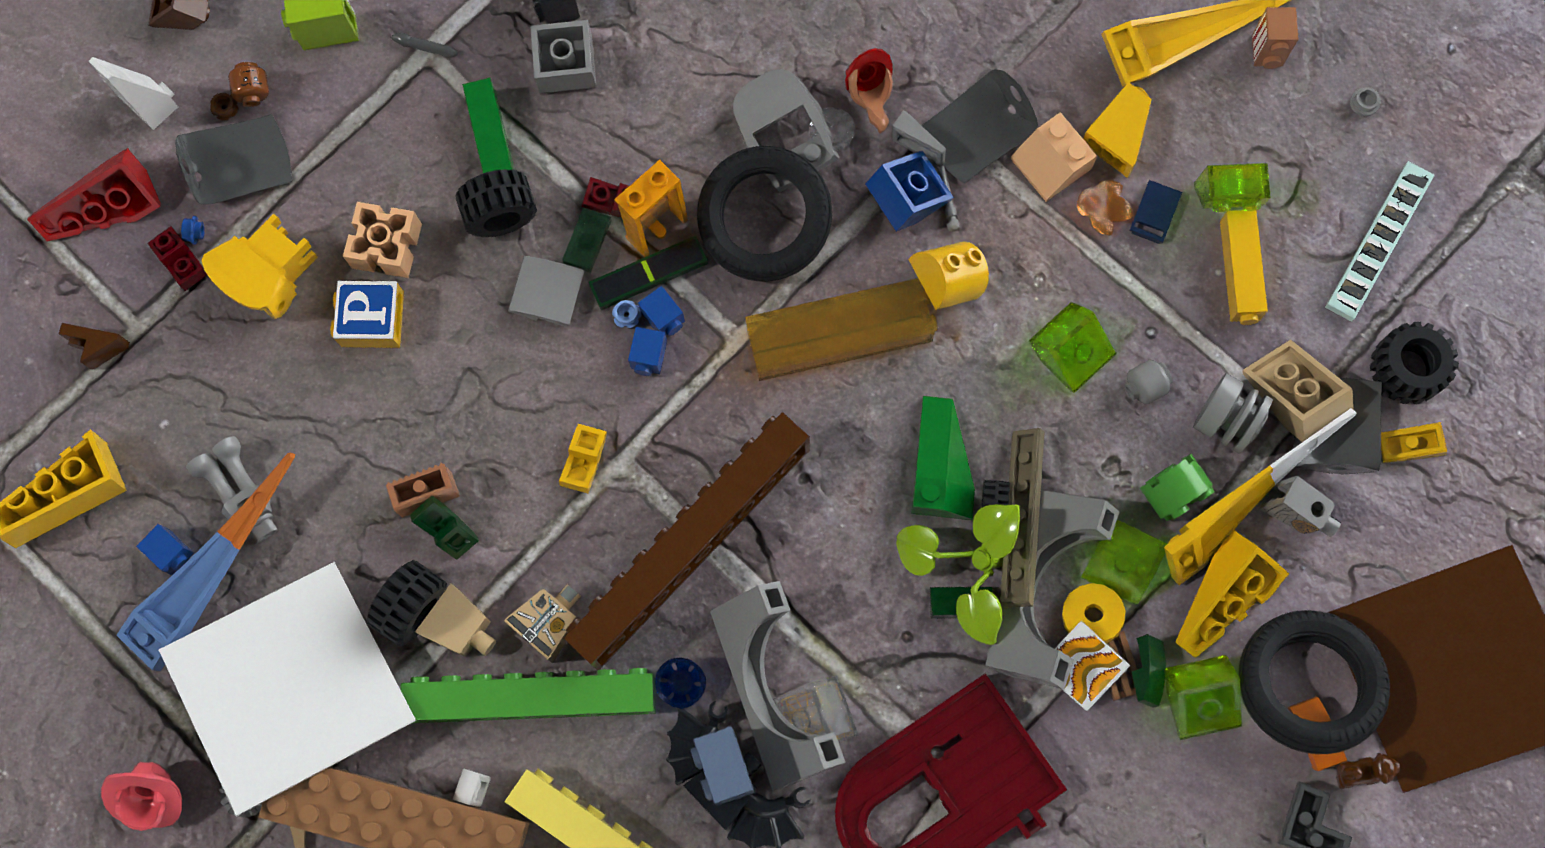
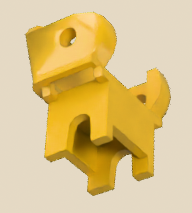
(260, 269)

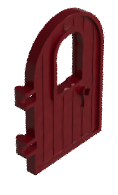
(979, 779)

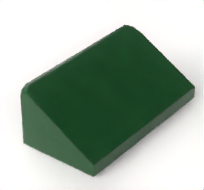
(944, 600)

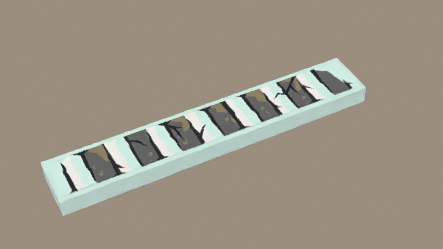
(1379, 241)

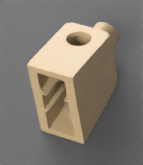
(457, 624)

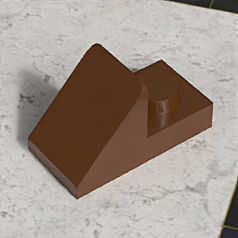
(96, 344)

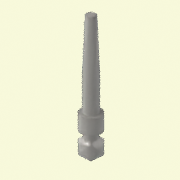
(950, 211)

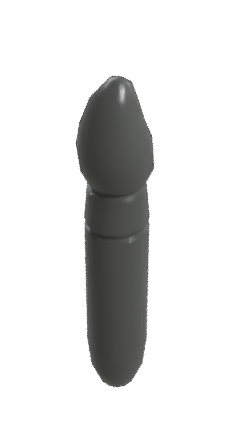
(424, 45)

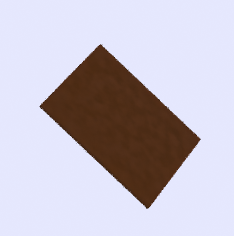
(1460, 667)

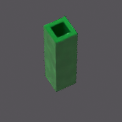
(488, 125)

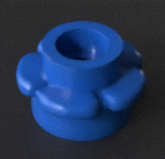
(192, 230)

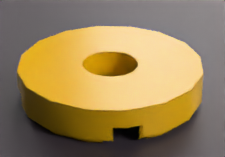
(1097, 597)

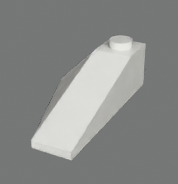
(139, 92)

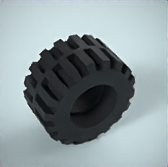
(496, 203)
(1433, 350)
(405, 602)

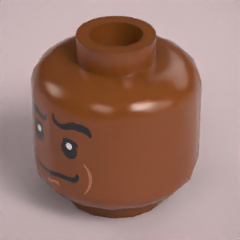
(248, 84)

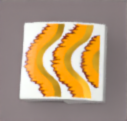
(1094, 665)

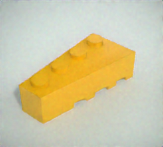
(61, 492)

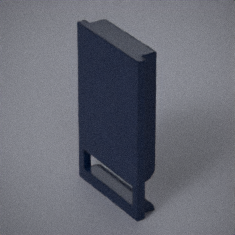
(1156, 211)

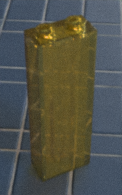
(840, 329)

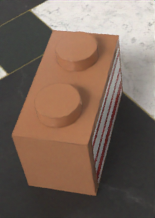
(1275, 37)

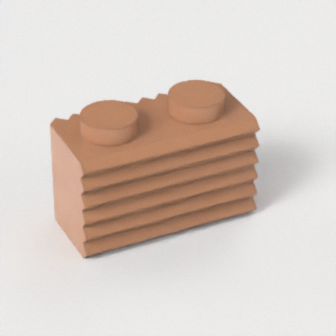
(413, 491)

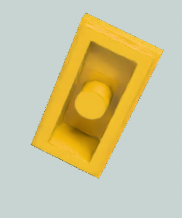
(1413, 443)

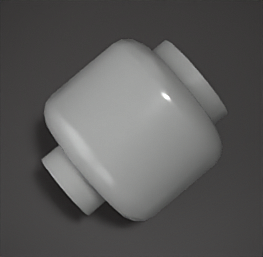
(1148, 382)

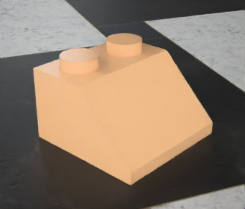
(1054, 157)

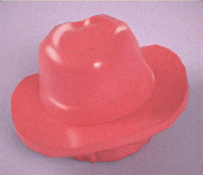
(142, 797)

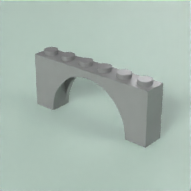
(744, 632)
(1019, 646)

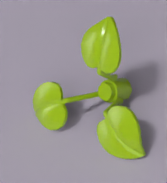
(997, 529)

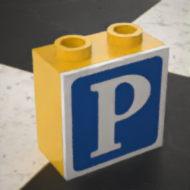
(368, 314)

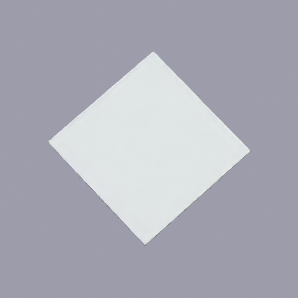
(286, 687)

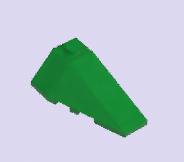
(942, 469)

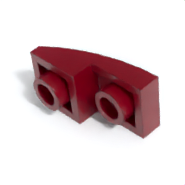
(601, 195)
(177, 258)

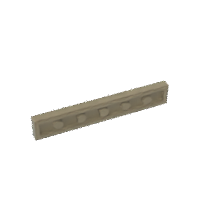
(1025, 491)

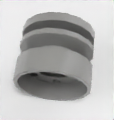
(1233, 413)

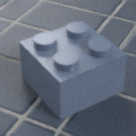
(723, 766)

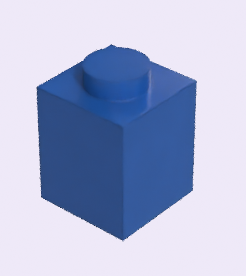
(662, 312)
(647, 351)
(165, 549)

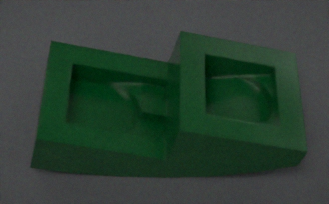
(445, 526)
(1150, 679)

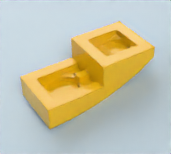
(583, 458)

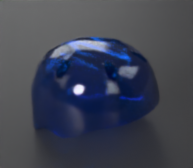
(680, 682)

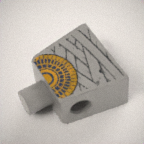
(1300, 507)

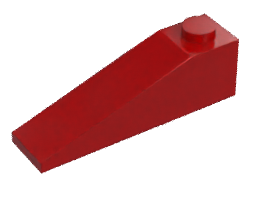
(106, 196)

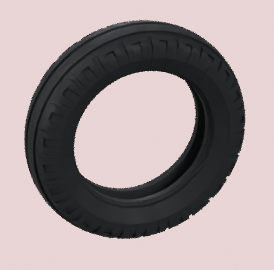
(736, 169)
(1347, 641)

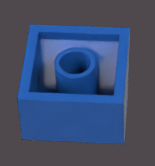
(908, 190)

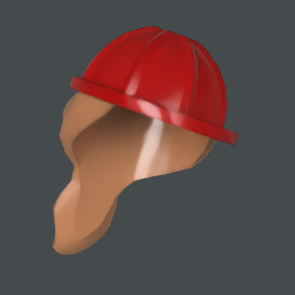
(870, 84)

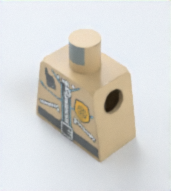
(545, 620)

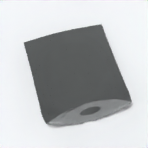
(979, 125)
(234, 159)
(1357, 443)

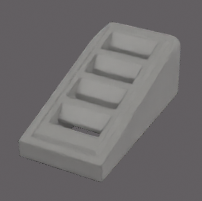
(916, 138)

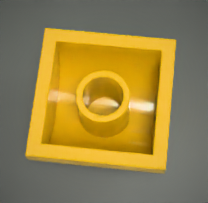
(951, 273)

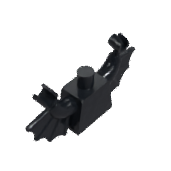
(760, 819)

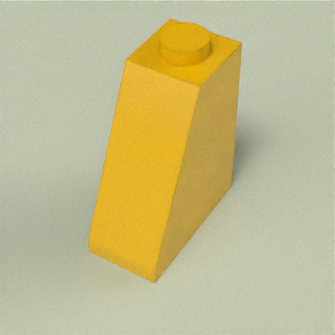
(1120, 129)

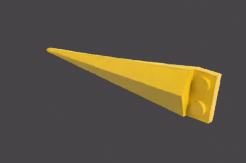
(1155, 43)

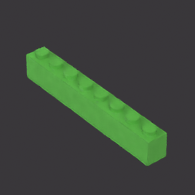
(531, 697)

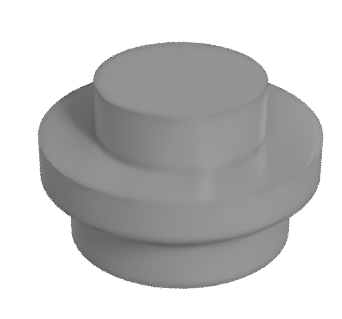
(1365, 101)

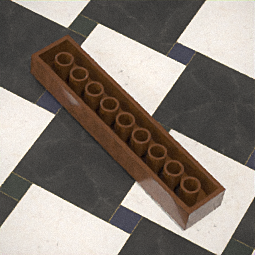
(688, 541)

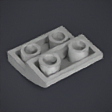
(546, 290)

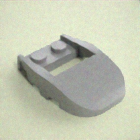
(772, 99)

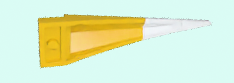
(1206, 532)

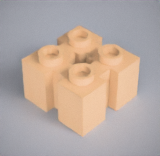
(382, 239)

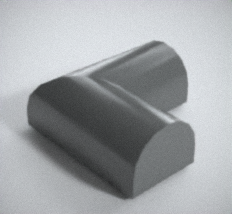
(1304, 821)

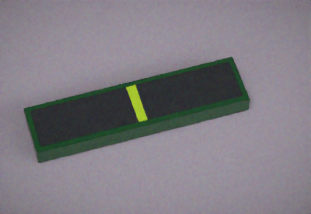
(648, 272)

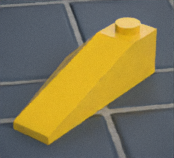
(1232, 584)

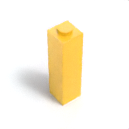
(1243, 266)

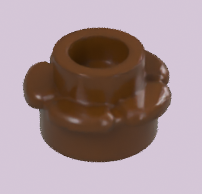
(221, 100)

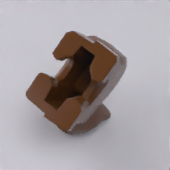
(1367, 771)

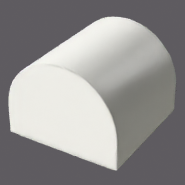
(471, 788)

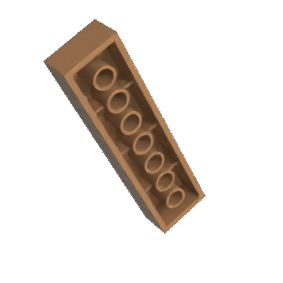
(388, 815)

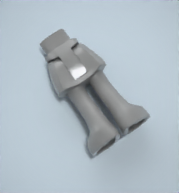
(207, 467)

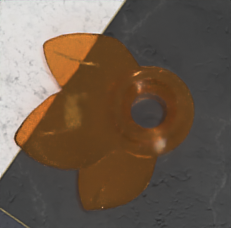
(1108, 206)

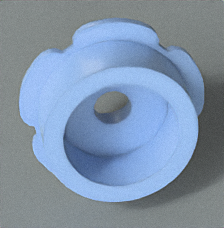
(623, 307)

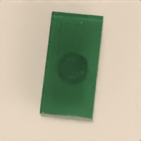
(586, 240)

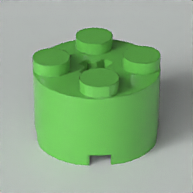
(1176, 487)

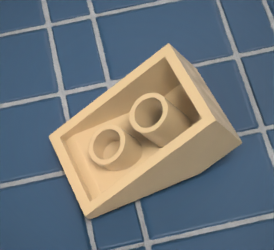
(1301, 388)

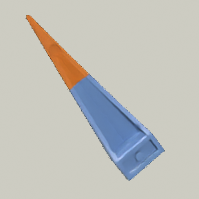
(180, 601)

